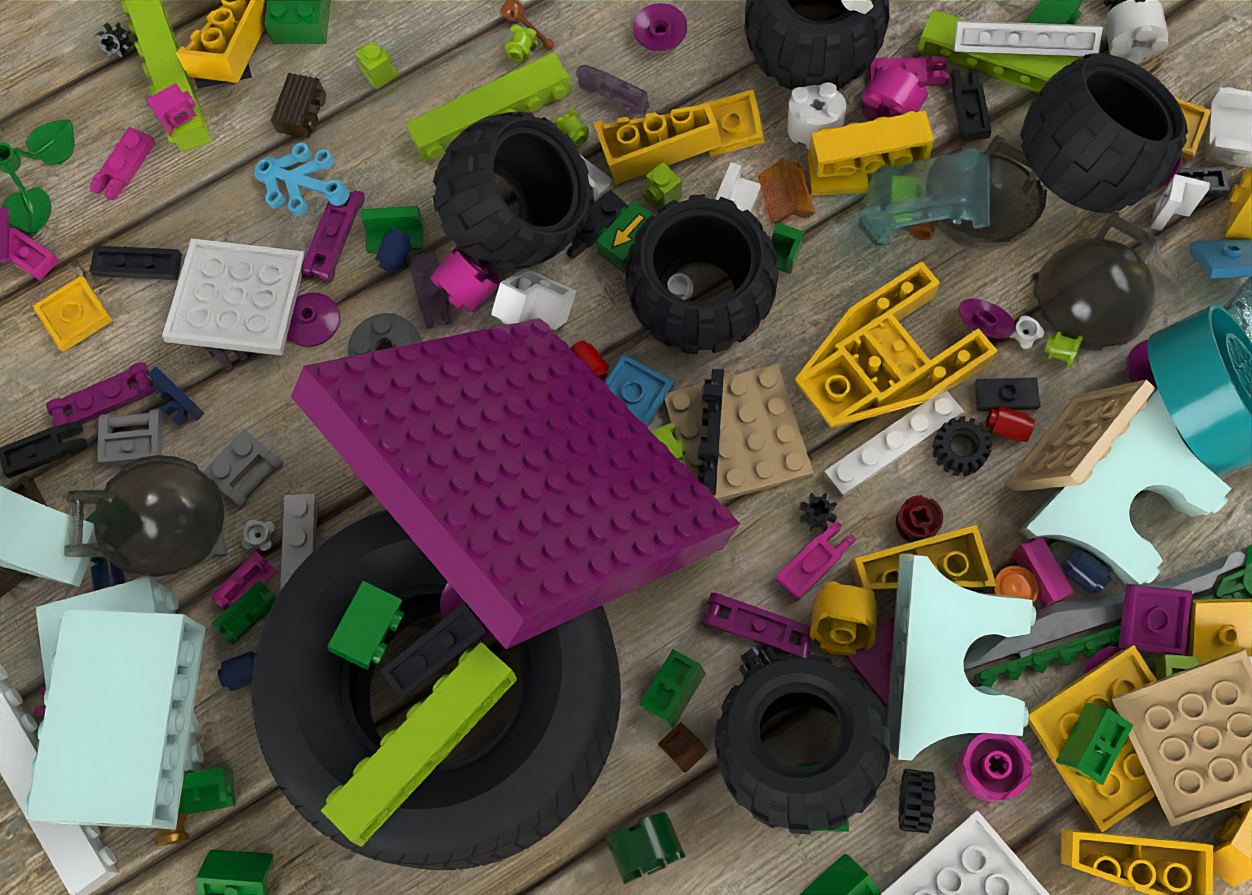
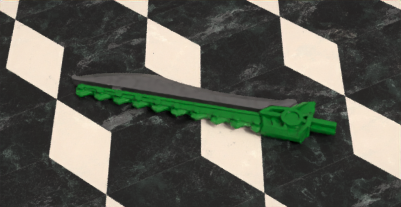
(1074, 617)

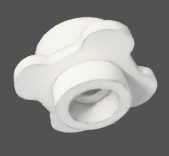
(1033, 328)
(251, 529)

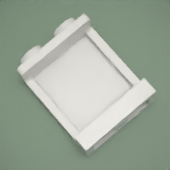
(1230, 127)

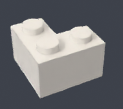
(533, 297)

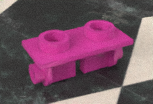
(251, 571)

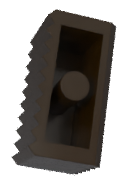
(298, 105)

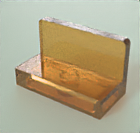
(785, 191)

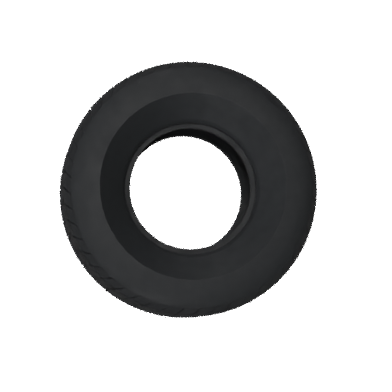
(466, 813)

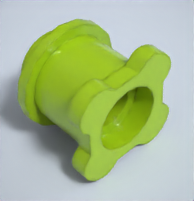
(521, 42)
(572, 126)
(1063, 348)

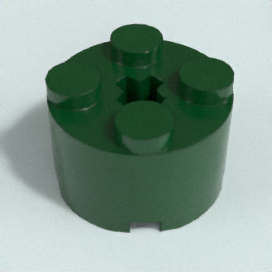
(645, 847)

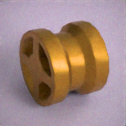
(173, 836)

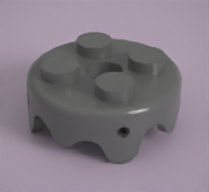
(382, 329)

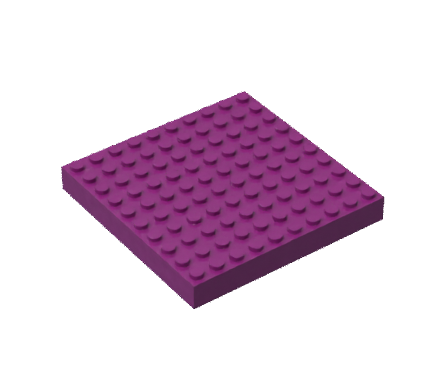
(514, 472)

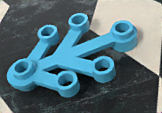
(272, 170)

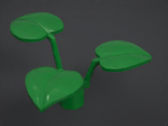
(54, 145)

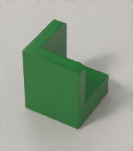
(787, 245)

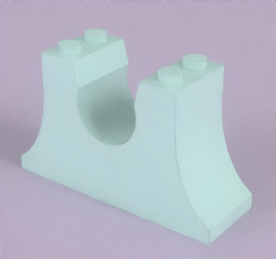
(1097, 512)
(36, 538)
(927, 674)

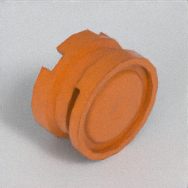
(1016, 582)

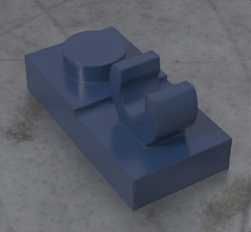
(181, 402)

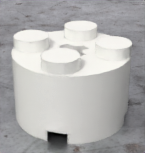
(1136, 30)
(814, 109)

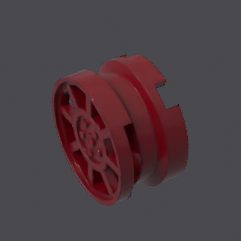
(919, 518)

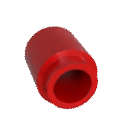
(595, 362)
(1009, 424)

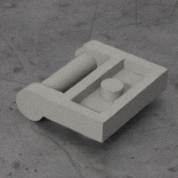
(129, 445)
(237, 461)

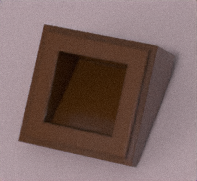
(683, 747)

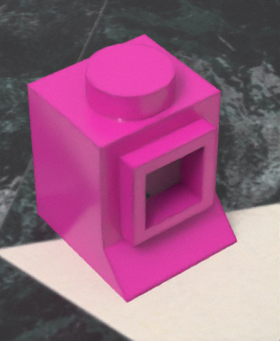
(172, 107)

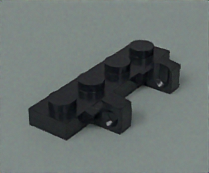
(709, 446)

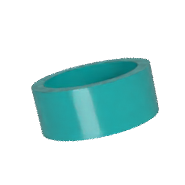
(1207, 386)

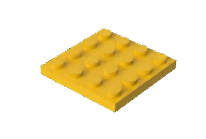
(1054, 719)

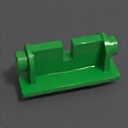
(245, 612)

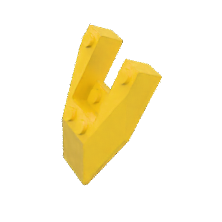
(876, 366)

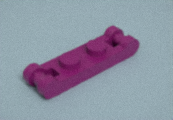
(331, 237)
(102, 397)
(757, 625)

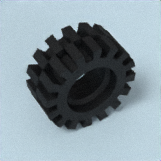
(966, 429)
(916, 801)

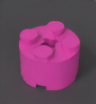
(892, 94)
(465, 280)
(1010, 776)

